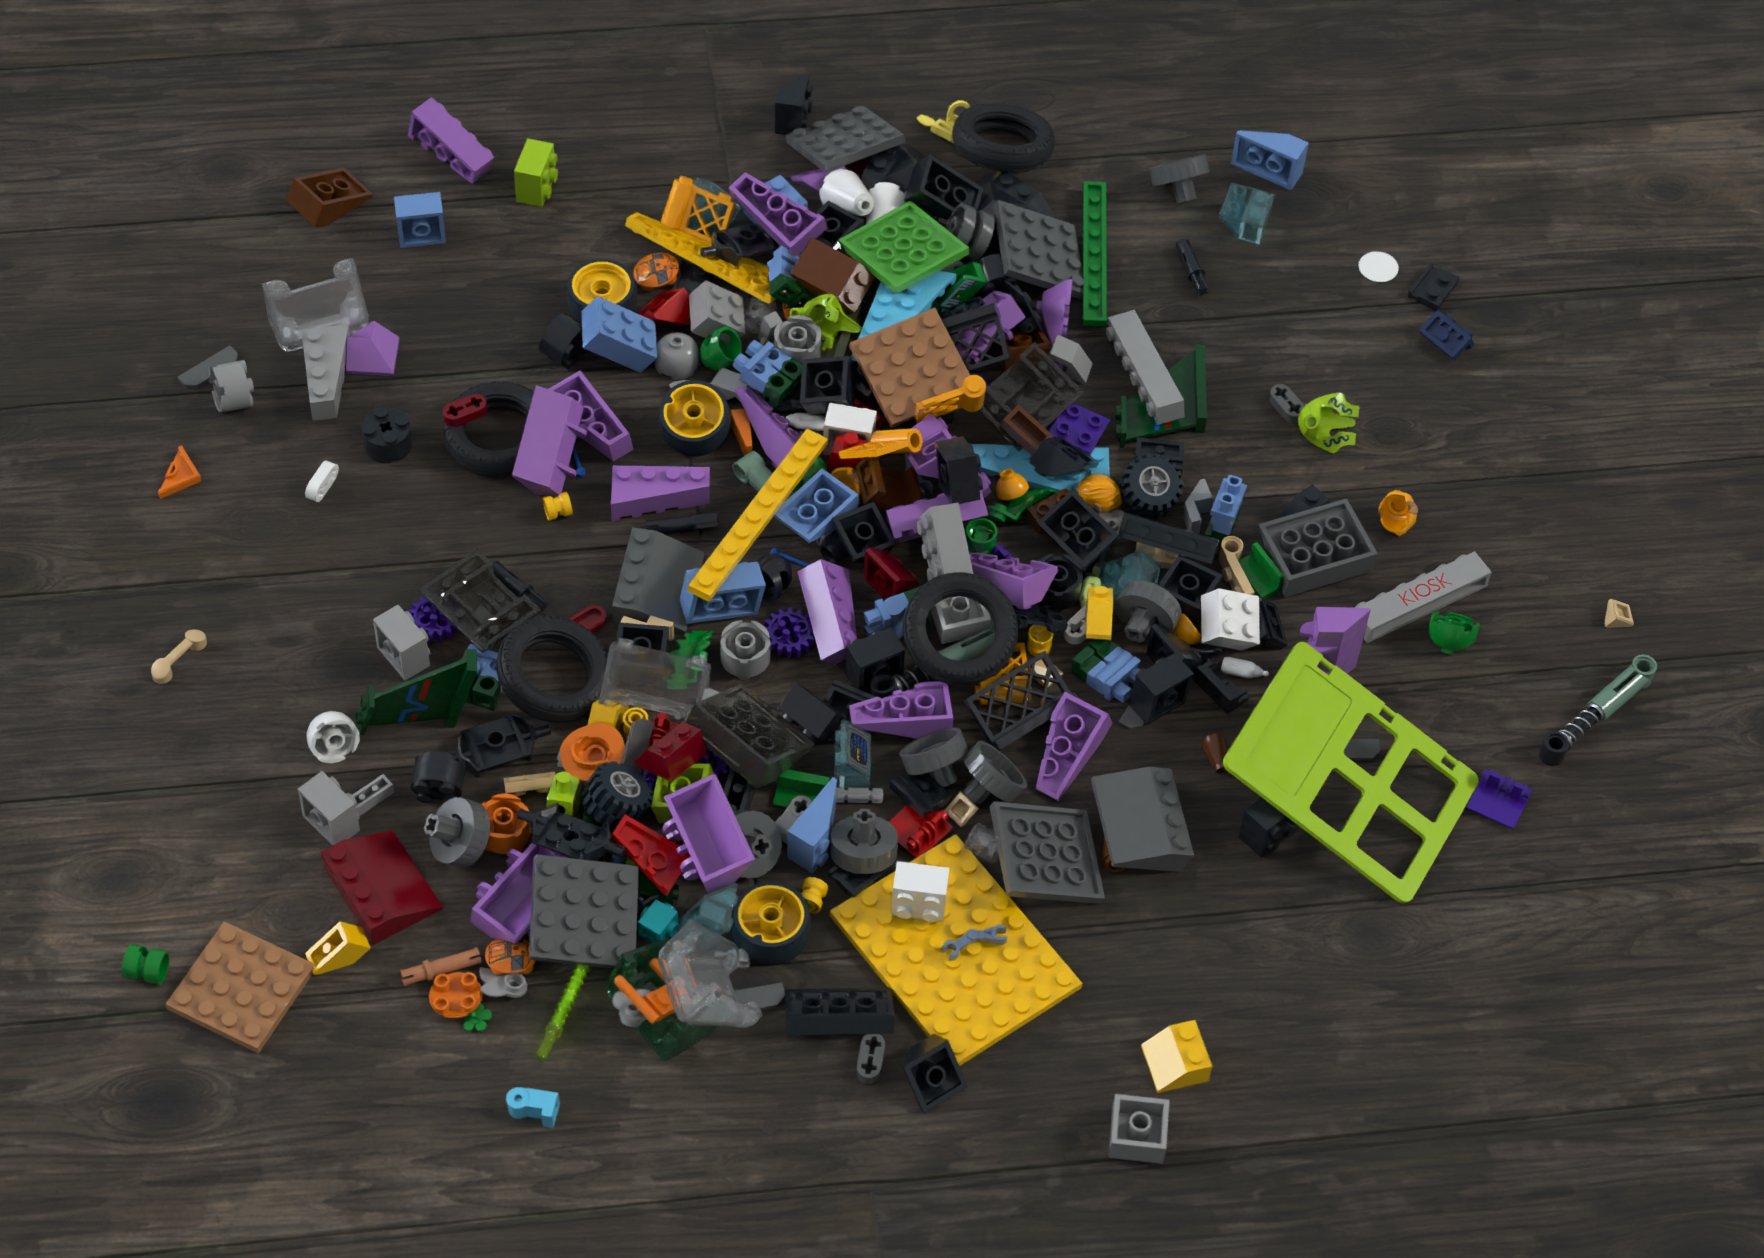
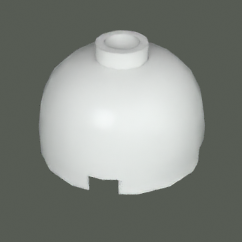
(332, 736)

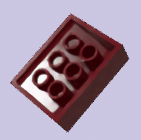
(379, 884)

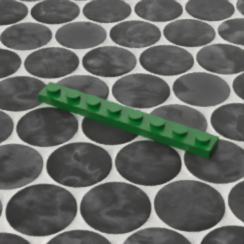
(1094, 254)

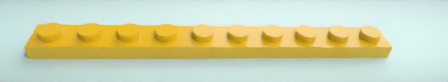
(757, 515)

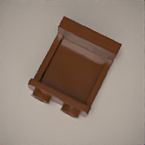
(886, 486)

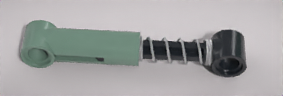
(753, 470)
(965, 650)
(1599, 708)

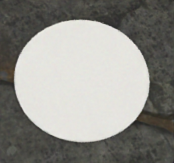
(1378, 266)

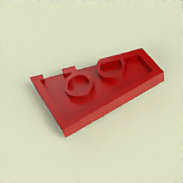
(650, 852)

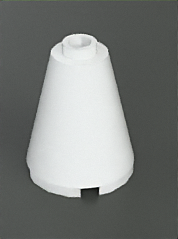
(847, 192)
(886, 198)

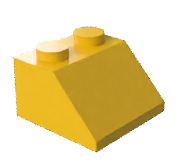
(1177, 1057)

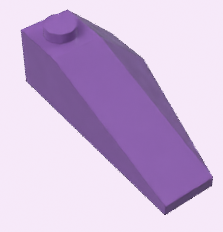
(1055, 311)
(769, 427)
(1020, 582)
(908, 712)
(1071, 741)

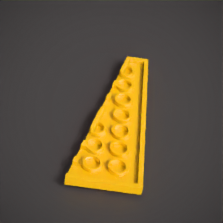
(747, 275)

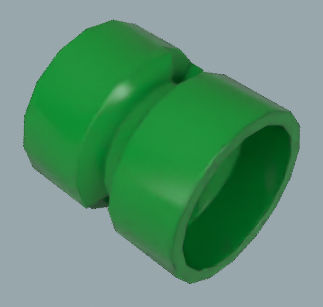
(981, 536)
(141, 963)

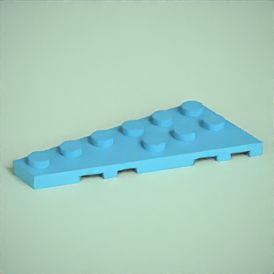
(892, 308)
(1001, 457)

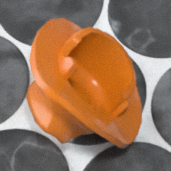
(589, 748)

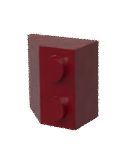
(887, 574)
(674, 752)

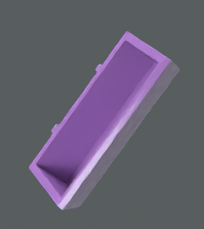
(1010, 316)
(548, 442)
(1337, 635)
(709, 834)
(506, 906)

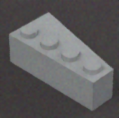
(325, 367)

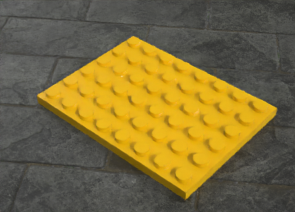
(988, 985)

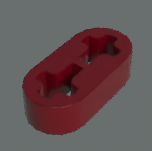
(464, 410)

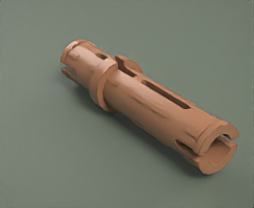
(428, 970)

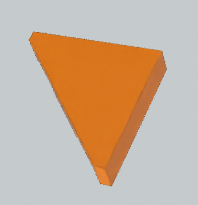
(179, 475)

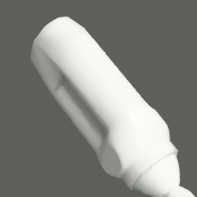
(806, 421)
(1242, 668)

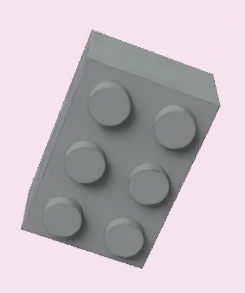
(944, 540)

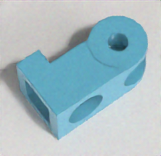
(534, 1104)

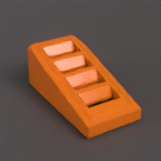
(741, 428)

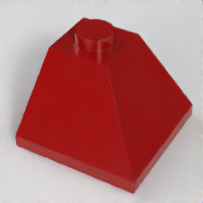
(668, 308)

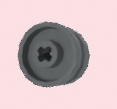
(972, 229)

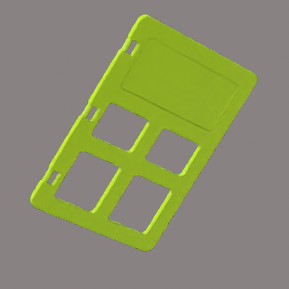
(1301, 737)

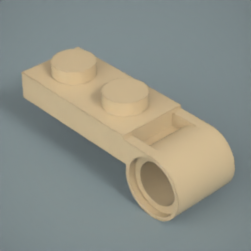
(1232, 571)

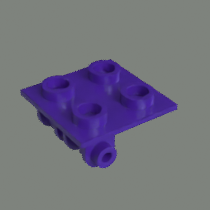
(1080, 427)
(1499, 798)

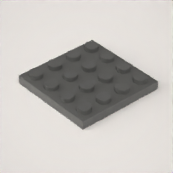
(844, 138)
(1038, 248)
(1047, 853)
(582, 911)

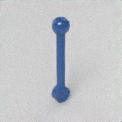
(580, 470)
(792, 559)

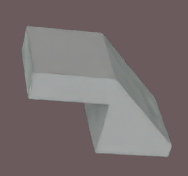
(1073, 357)
(728, 381)
(1197, 503)

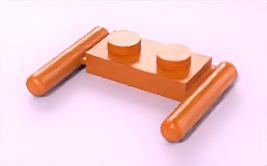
(653, 1005)

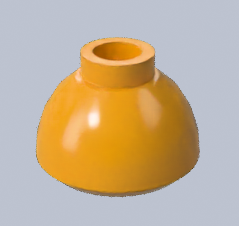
(1011, 485)
(1187, 631)

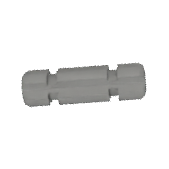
(859, 795)

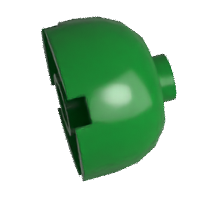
(1452, 631)

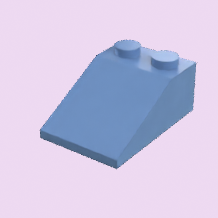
(1271, 156)
(814, 505)
(811, 832)

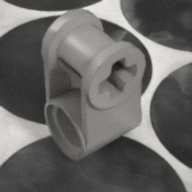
(791, 814)

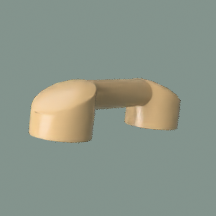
(161, 668)

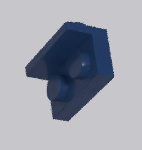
(1446, 335)

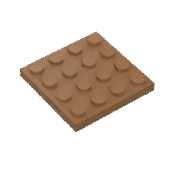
(909, 364)
(240, 987)

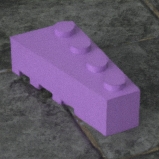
(657, 489)
(904, 519)

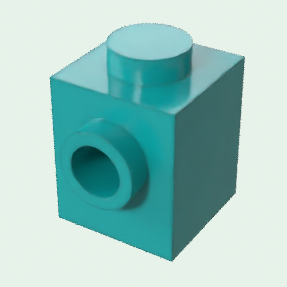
(658, 922)

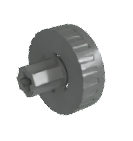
(1180, 174)
(1144, 605)
(935, 754)
(992, 774)
(863, 831)
(762, 838)
(455, 840)

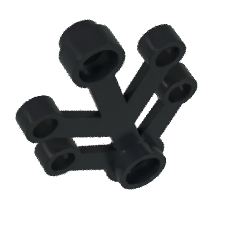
(1049, 618)

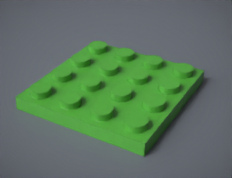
(903, 247)

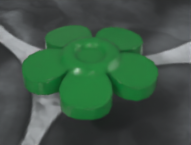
(477, 1019)

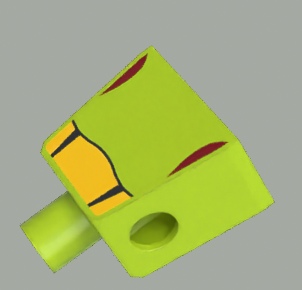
(565, 791)

